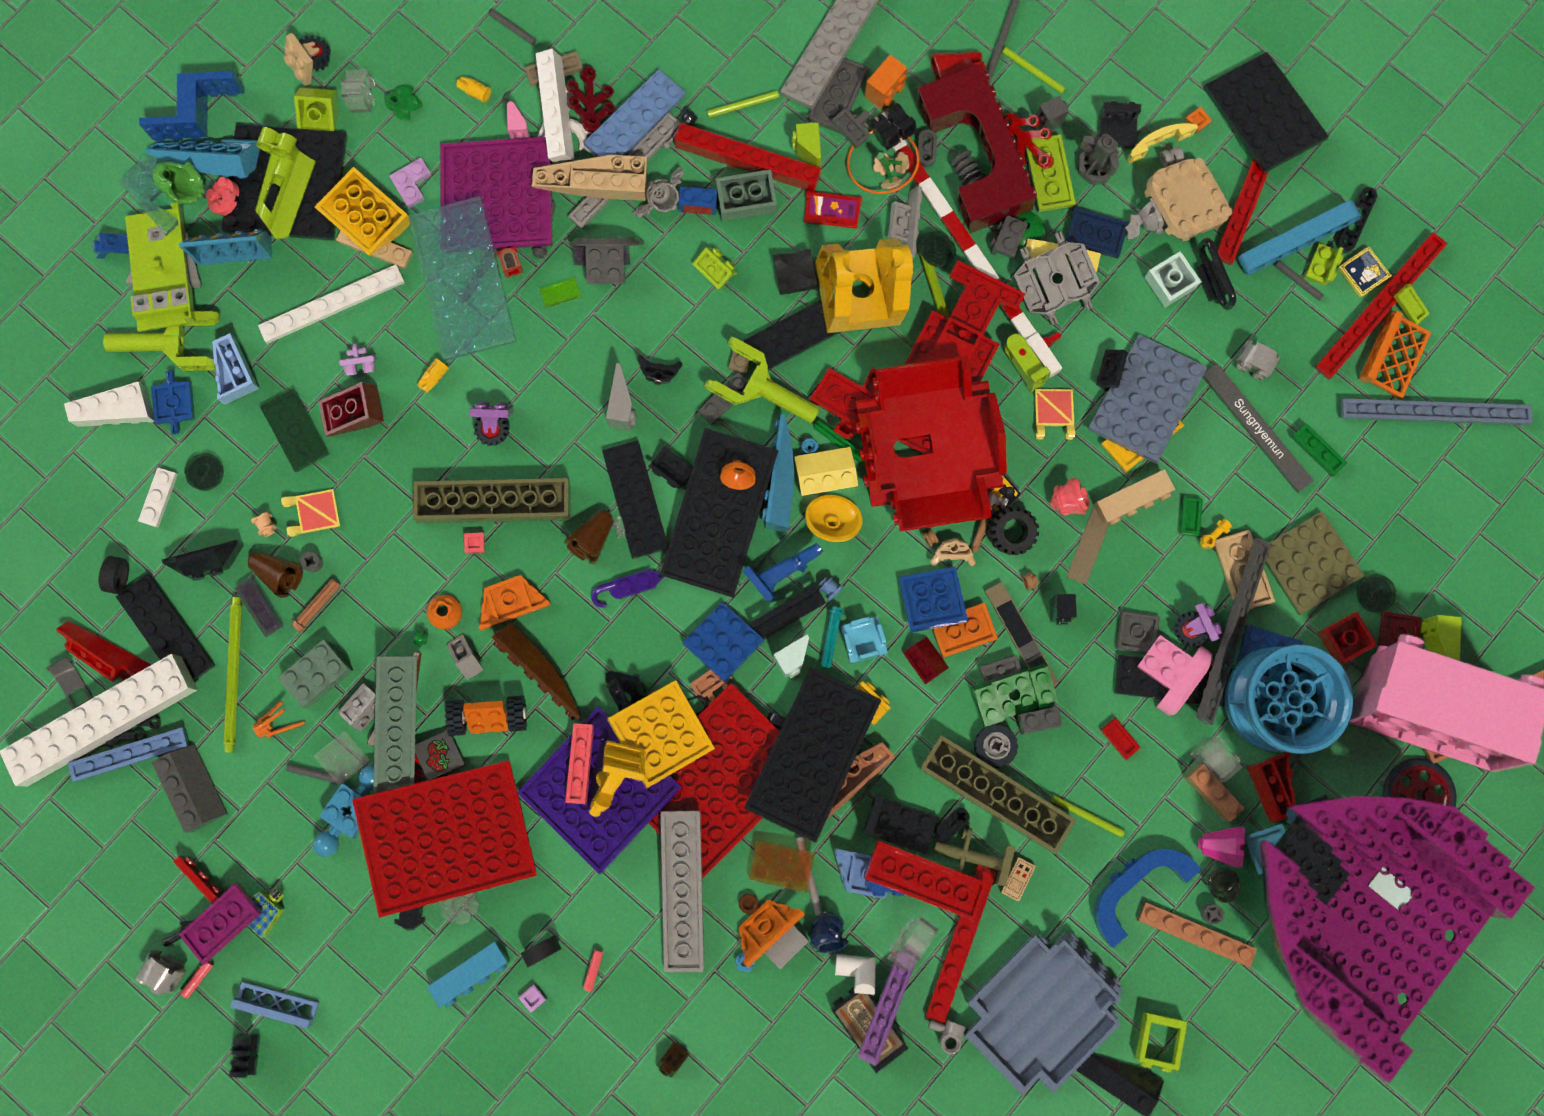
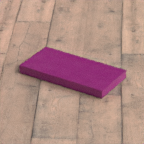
(220, 923)

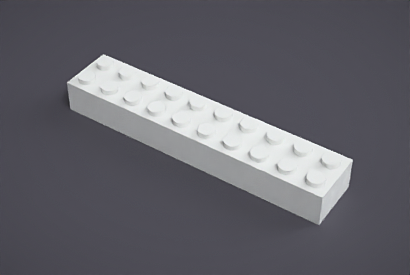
(98, 720)

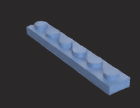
(128, 754)

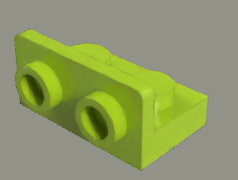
(1323, 264)
(715, 267)

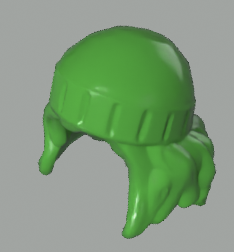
(179, 182)

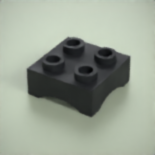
(795, 272)

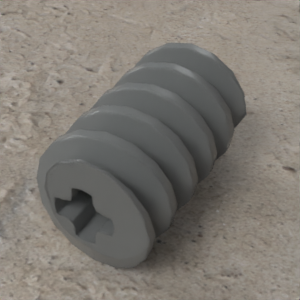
(965, 168)

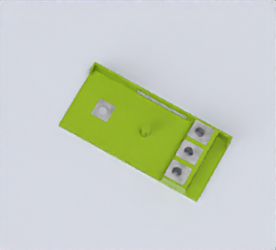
(159, 273)

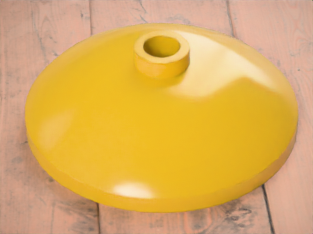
(833, 518)

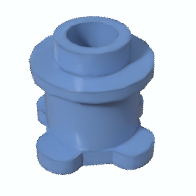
(830, 588)

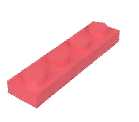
(579, 763)

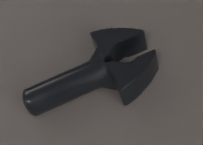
(175, 937)

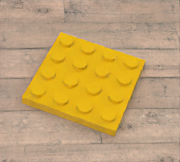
(665, 730)

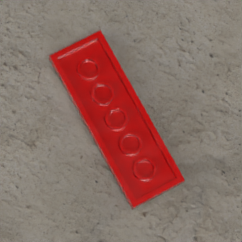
(925, 880)

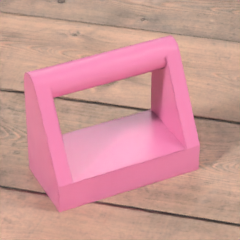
(516, 123)

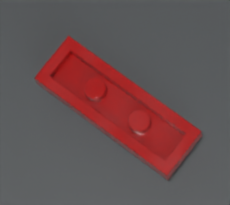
(198, 878)

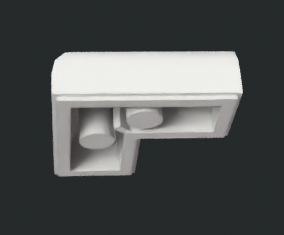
(859, 967)

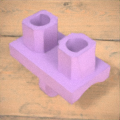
(350, 363)

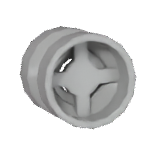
(1171, 157)

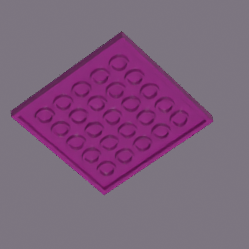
(503, 178)

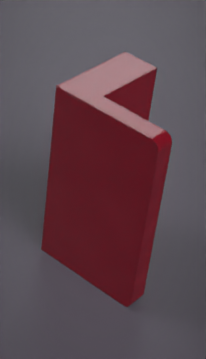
(925, 660)

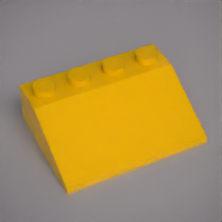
(363, 212)

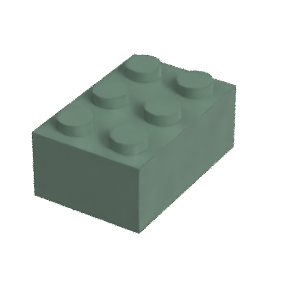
(746, 195)
(315, 674)

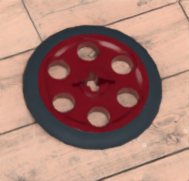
(1412, 769)

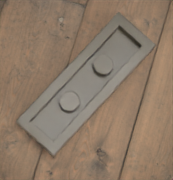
(571, 65)

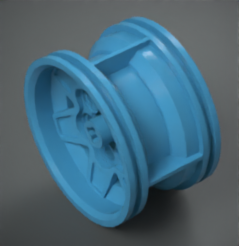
(1320, 674)

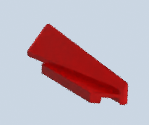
(100, 654)

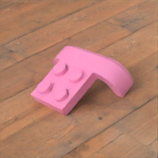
(1175, 671)

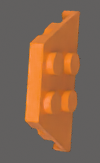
(509, 601)
(765, 928)

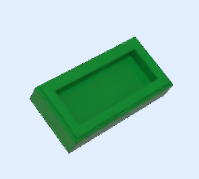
(1191, 516)

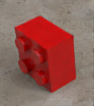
(1347, 638)

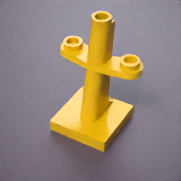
(618, 763)

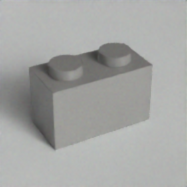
(786, 947)

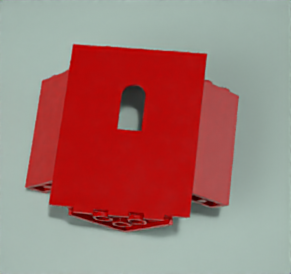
(964, 436)

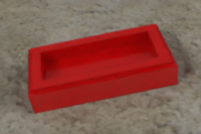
(1120, 738)

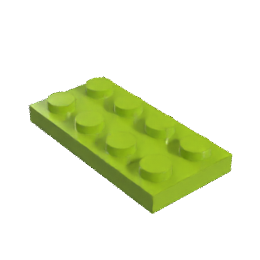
(1052, 184)

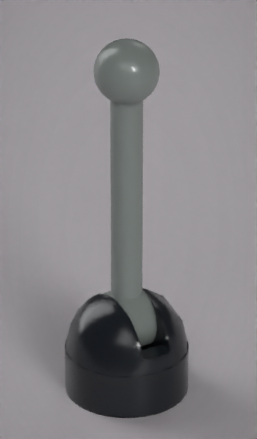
(688, 118)

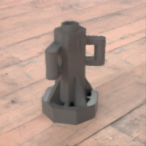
(1101, 158)

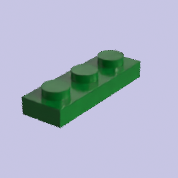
(1319, 450)

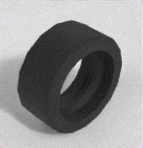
(113, 575)
(541, 951)

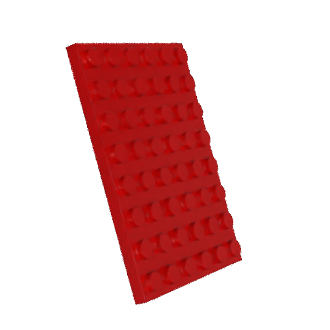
(725, 776)
(444, 838)

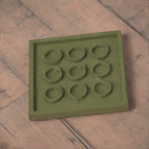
(1311, 563)

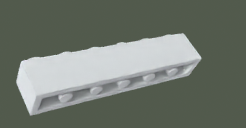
(555, 107)

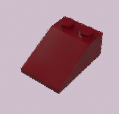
(351, 409)

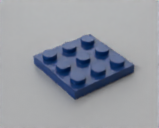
(933, 599)
(1257, 638)
(723, 642)

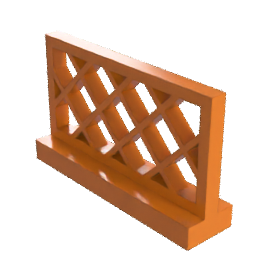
(1383, 345)

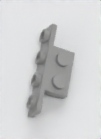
(905, 220)

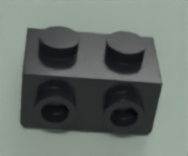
(671, 467)

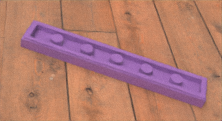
(884, 1014)

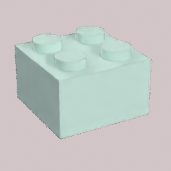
(1172, 279)
(1386, 888)

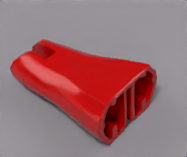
(950, 63)

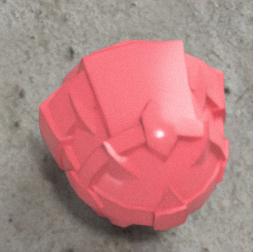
(1070, 498)

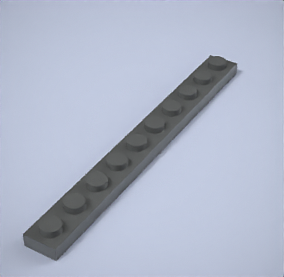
(1231, 637)

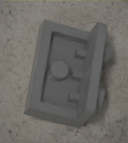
(1009, 238)

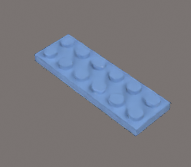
(636, 116)

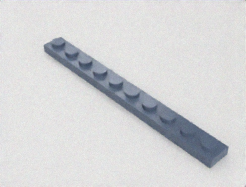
(1436, 411)

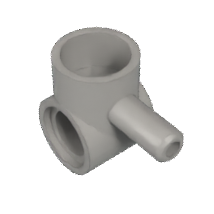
(951, 1030)

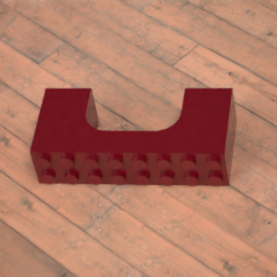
(971, 101)

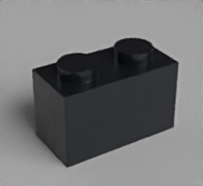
(1063, 608)

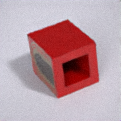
(510, 261)

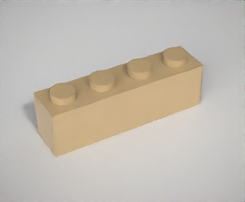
(1134, 497)

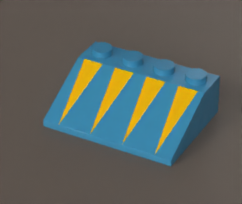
(228, 247)

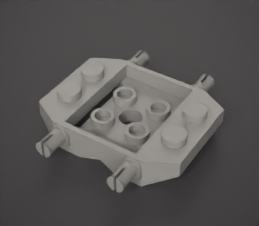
(1049, 264)

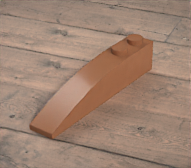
(862, 771)

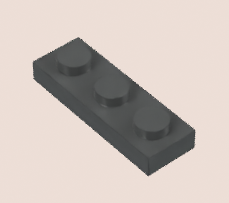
(718, 406)

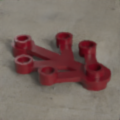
(589, 100)

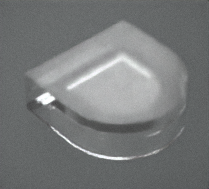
(619, 527)

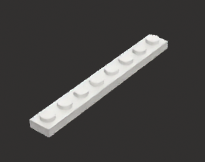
(331, 304)

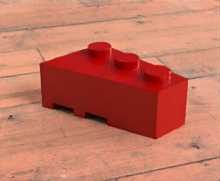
(1274, 785)

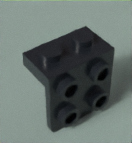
(1120, 122)

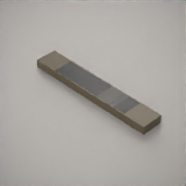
(1016, 628)

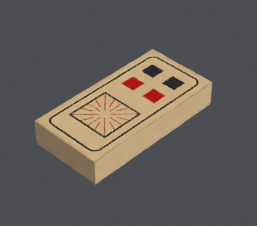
(1018, 879)

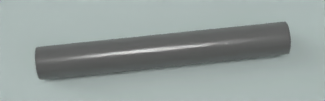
(511, 26)
(1299, 280)
(309, 772)

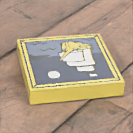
(1364, 272)

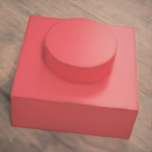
(474, 543)

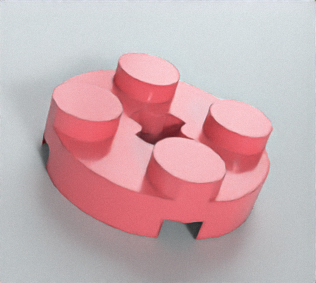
(222, 196)

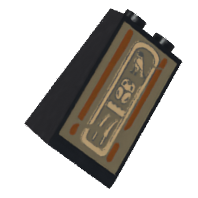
(855, 1016)

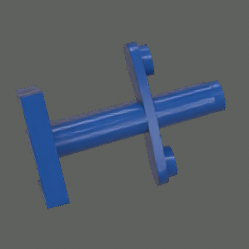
(767, 579)

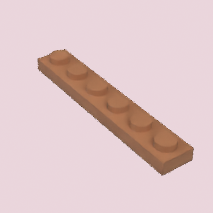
(1197, 934)

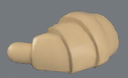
(953, 550)

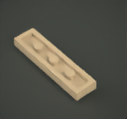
(389, 253)

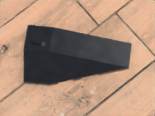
(1128, 1083)

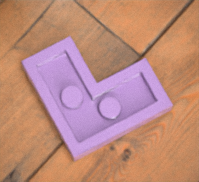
(406, 180)

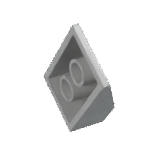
(620, 408)

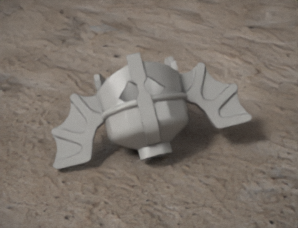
(665, 199)
(1149, 217)

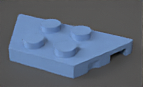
(852, 871)

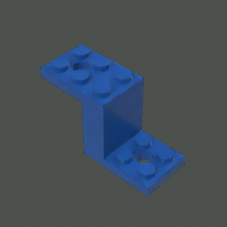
(192, 105)

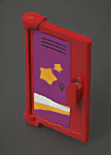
(832, 208)

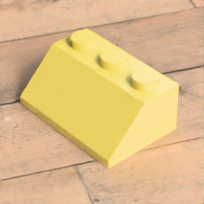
(826, 471)

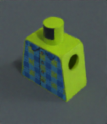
(271, 911)

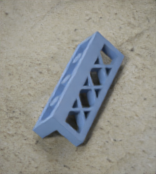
(273, 1012)

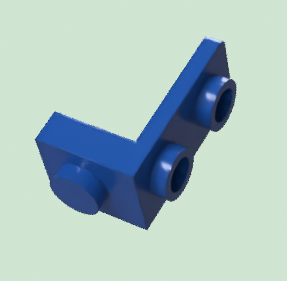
(110, 243)

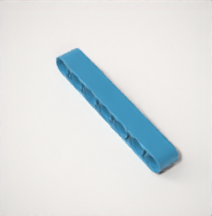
(1299, 237)

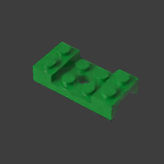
(1034, 690)

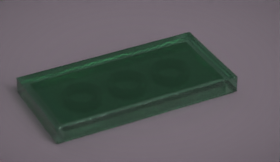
(294, 430)

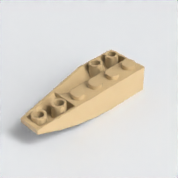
(596, 177)

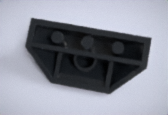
(205, 561)

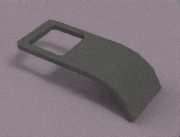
(68, 678)

